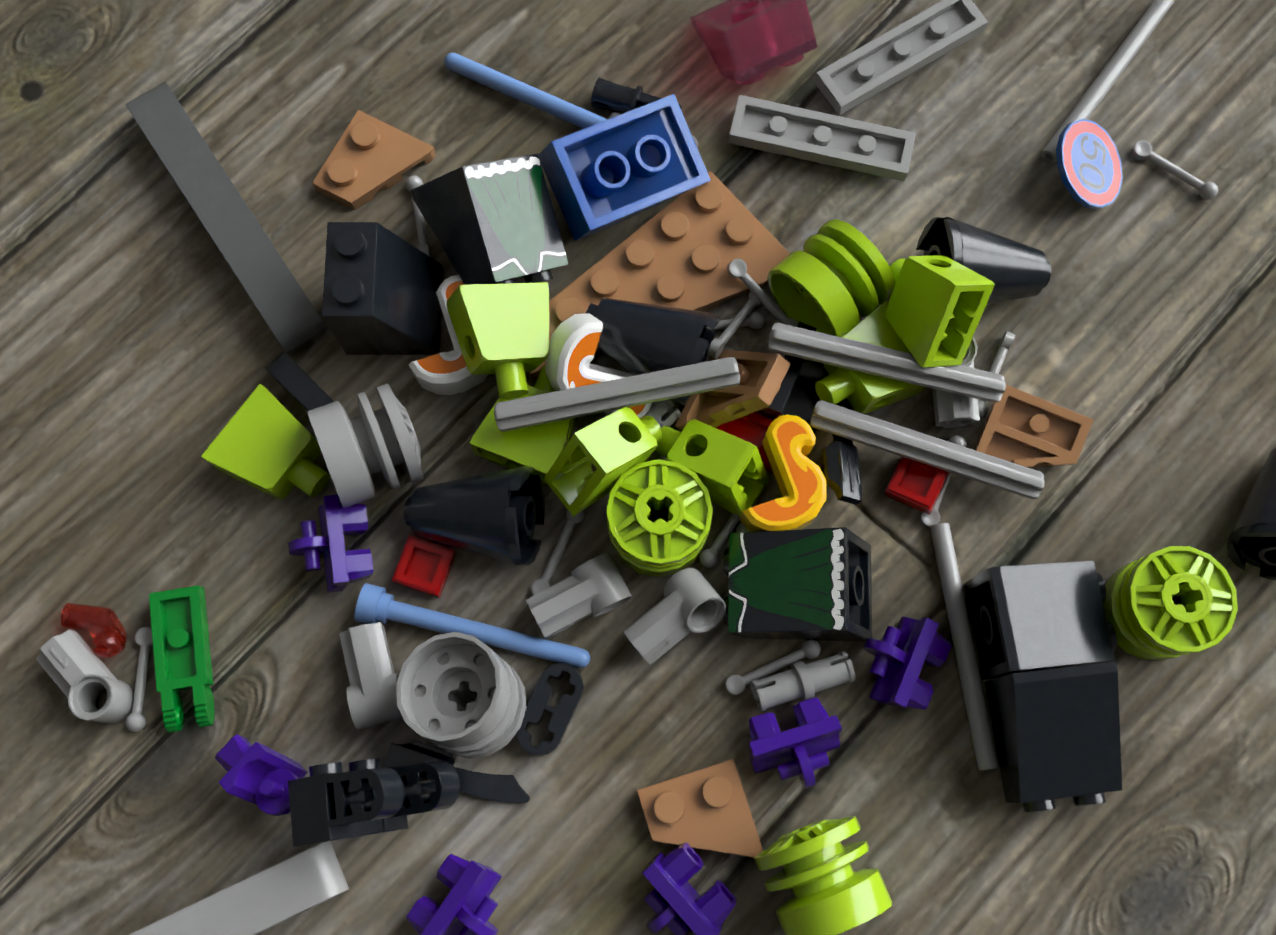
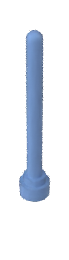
(521, 91)
(377, 606)

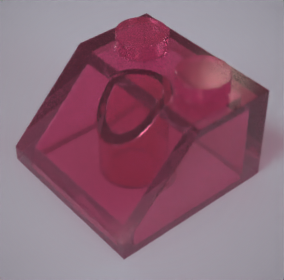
(755, 36)

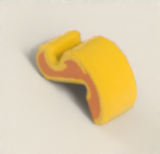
(796, 475)

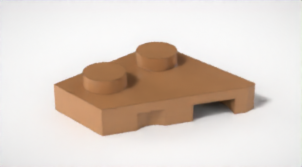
(369, 160)
(759, 383)
(1032, 431)
(702, 810)

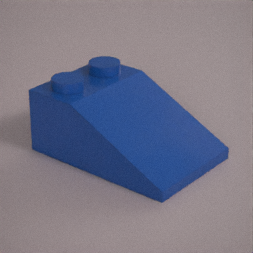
(623, 166)

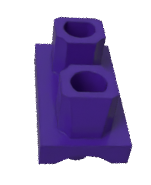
(335, 522)
(900, 660)
(798, 749)
(258, 774)
(670, 878)
(466, 905)

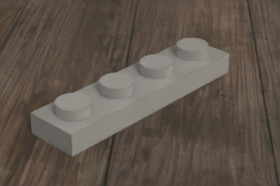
(899, 53)
(822, 138)

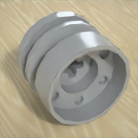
(366, 444)
(444, 677)

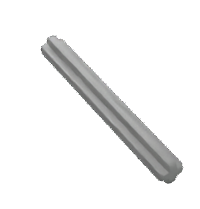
(884, 362)
(617, 394)
(927, 449)

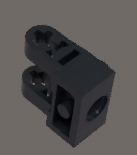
(365, 798)

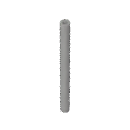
(1111, 71)
(964, 647)

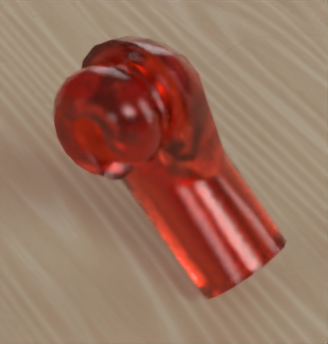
(101, 622)

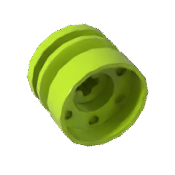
(832, 280)
(659, 546)
(1143, 608)
(825, 887)

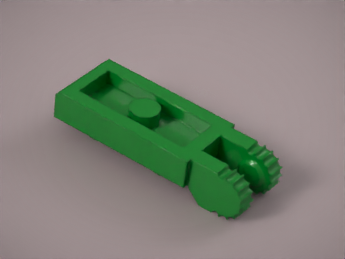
(182, 654)

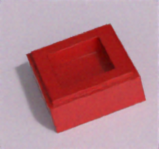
(916, 485)
(424, 566)

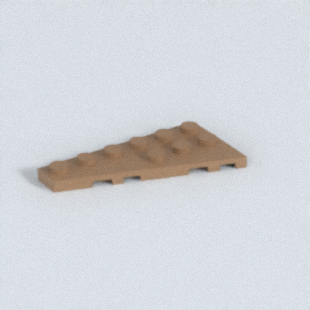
(677, 258)

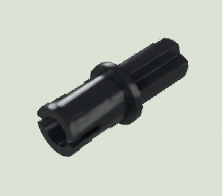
(619, 97)

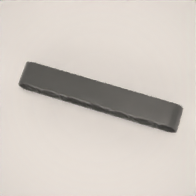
(226, 218)

